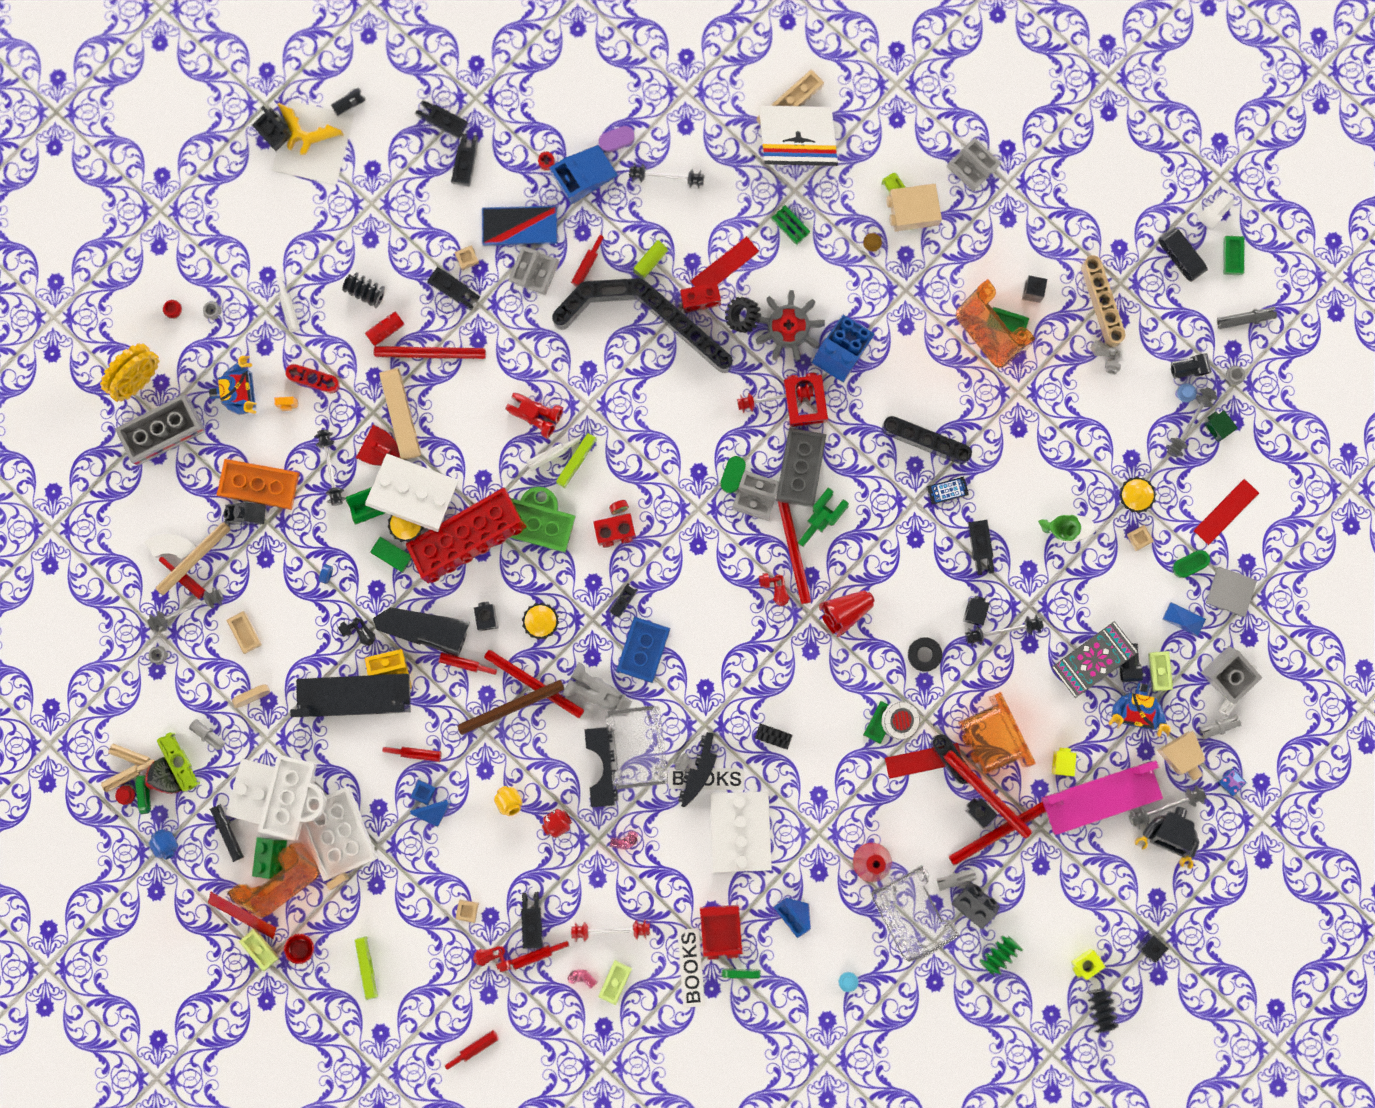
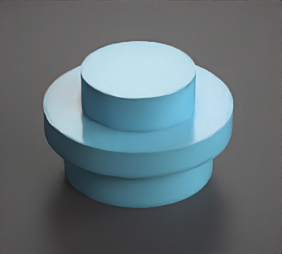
(848, 981)

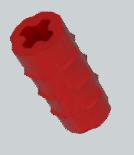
(384, 328)

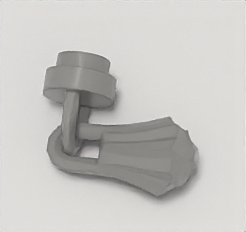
(1101, 349)

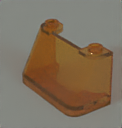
(989, 330)
(298, 873)

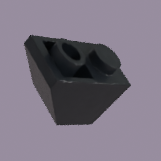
(244, 514)

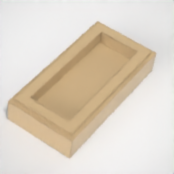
(244, 632)

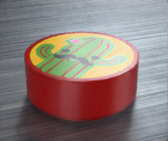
(618, 507)

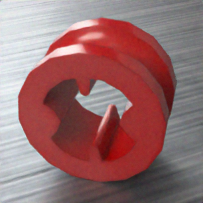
(541, 157)

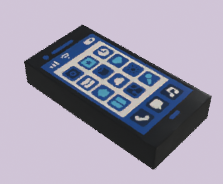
(947, 490)

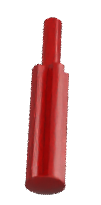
(587, 263)
(189, 583)
(464, 663)
(415, 753)
(537, 955)
(473, 1049)

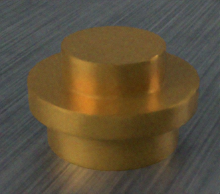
(872, 242)

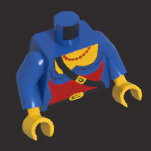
(236, 388)
(1140, 711)

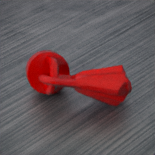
(780, 594)
(484, 956)

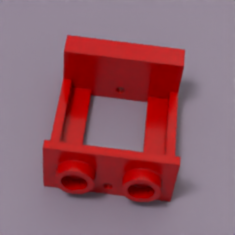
(808, 419)

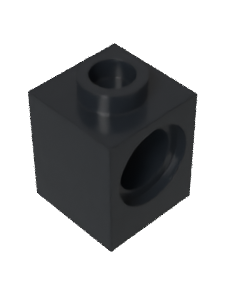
(1034, 289)
(976, 611)
(489, 624)
(989, 814)
(1152, 947)

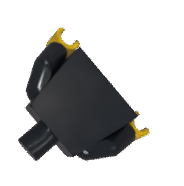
(1173, 834)

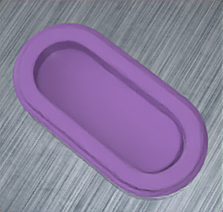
(616, 139)

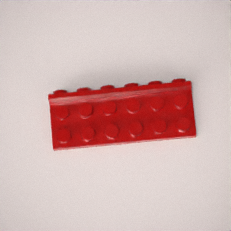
(465, 536)

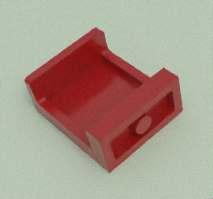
(721, 931)

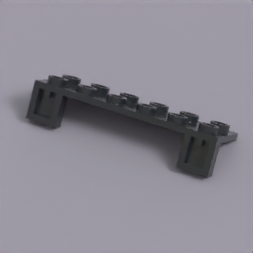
(352, 695)

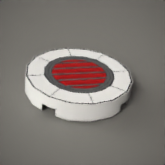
(901, 720)

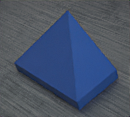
(1184, 619)
(432, 813)
(795, 915)

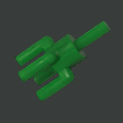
(823, 516)

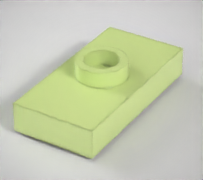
(1160, 671)
(259, 949)
(615, 982)

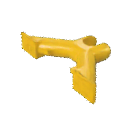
(307, 138)

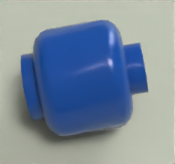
(163, 844)

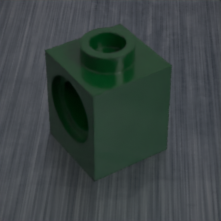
(1220, 425)

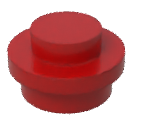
(172, 309)
(125, 795)

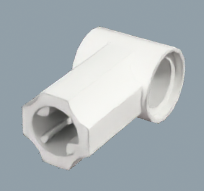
(1213, 214)

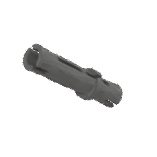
(1254, 316)

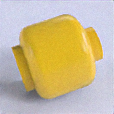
(508, 801)

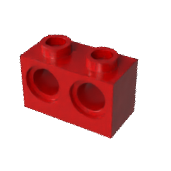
(700, 297)
(613, 525)

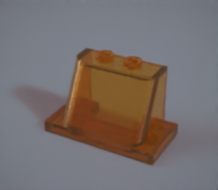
(995, 737)

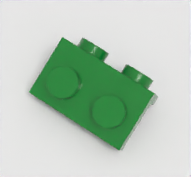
(358, 509)
(266, 857)

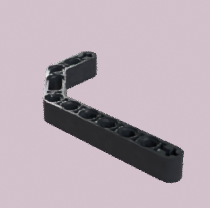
(657, 309)

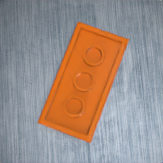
(258, 484)

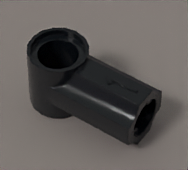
(1195, 365)
(1131, 670)

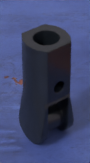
(345, 104)
(621, 603)

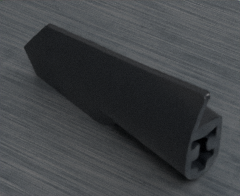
(425, 629)

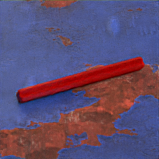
(429, 352)
(794, 552)
(532, 682)
(988, 794)
(995, 835)

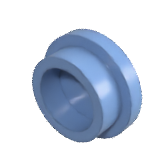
(1186, 392)

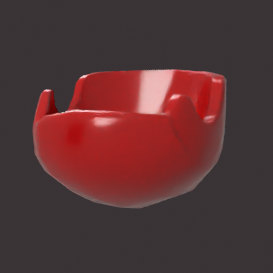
(299, 948)

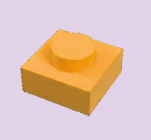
(286, 403)

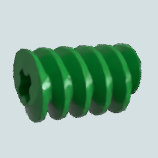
(1000, 955)

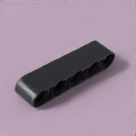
(916, 440)

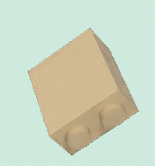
(914, 207)

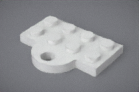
(291, 798)

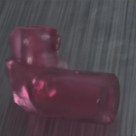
(625, 843)
(582, 976)

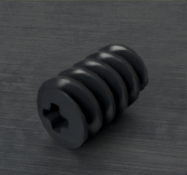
(363, 290)
(1103, 1010)

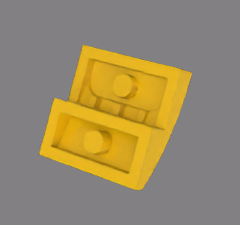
(387, 663)

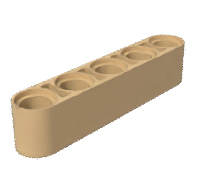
(1106, 293)
(400, 414)

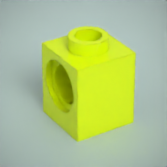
(1064, 762)
(1096, 964)

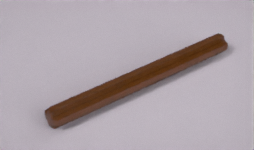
(511, 707)

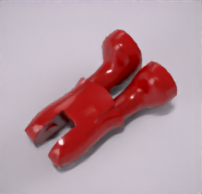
(530, 410)

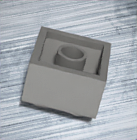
(1231, 674)

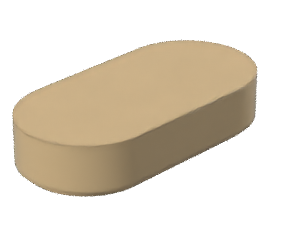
(250, 696)

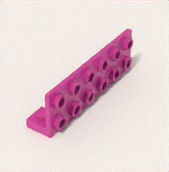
(1102, 797)

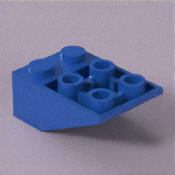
(582, 173)
(842, 348)

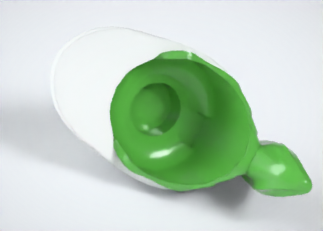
(1069, 528)

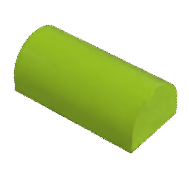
(650, 259)

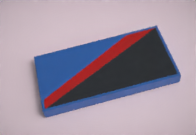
(519, 225)

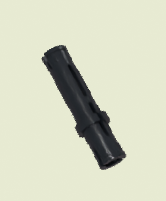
(226, 832)

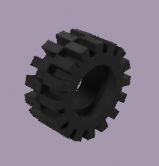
(734, 313)
(773, 736)

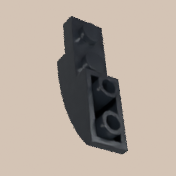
(697, 779)

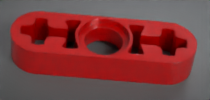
(327, 377)

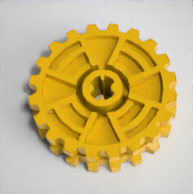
(129, 372)

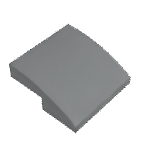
(973, 164)
(533, 270)
(756, 495)
(1231, 591)

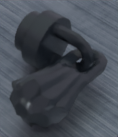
(365, 635)

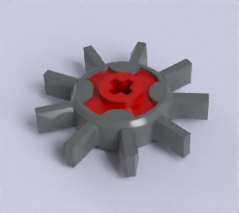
(800, 326)

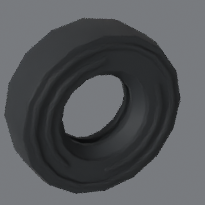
(936, 654)

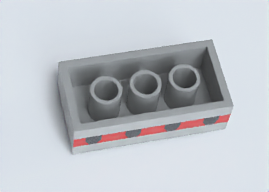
(160, 430)

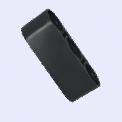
(1183, 254)
(942, 752)

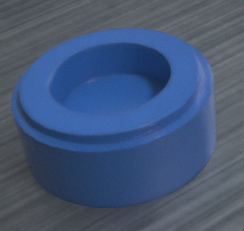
(325, 574)

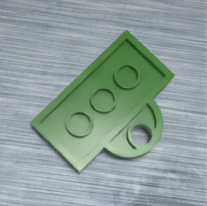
(543, 521)

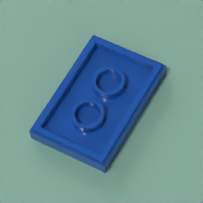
(643, 649)

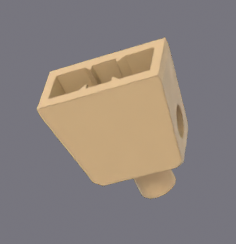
(1184, 755)

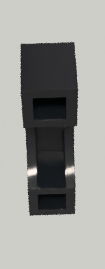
(603, 791)

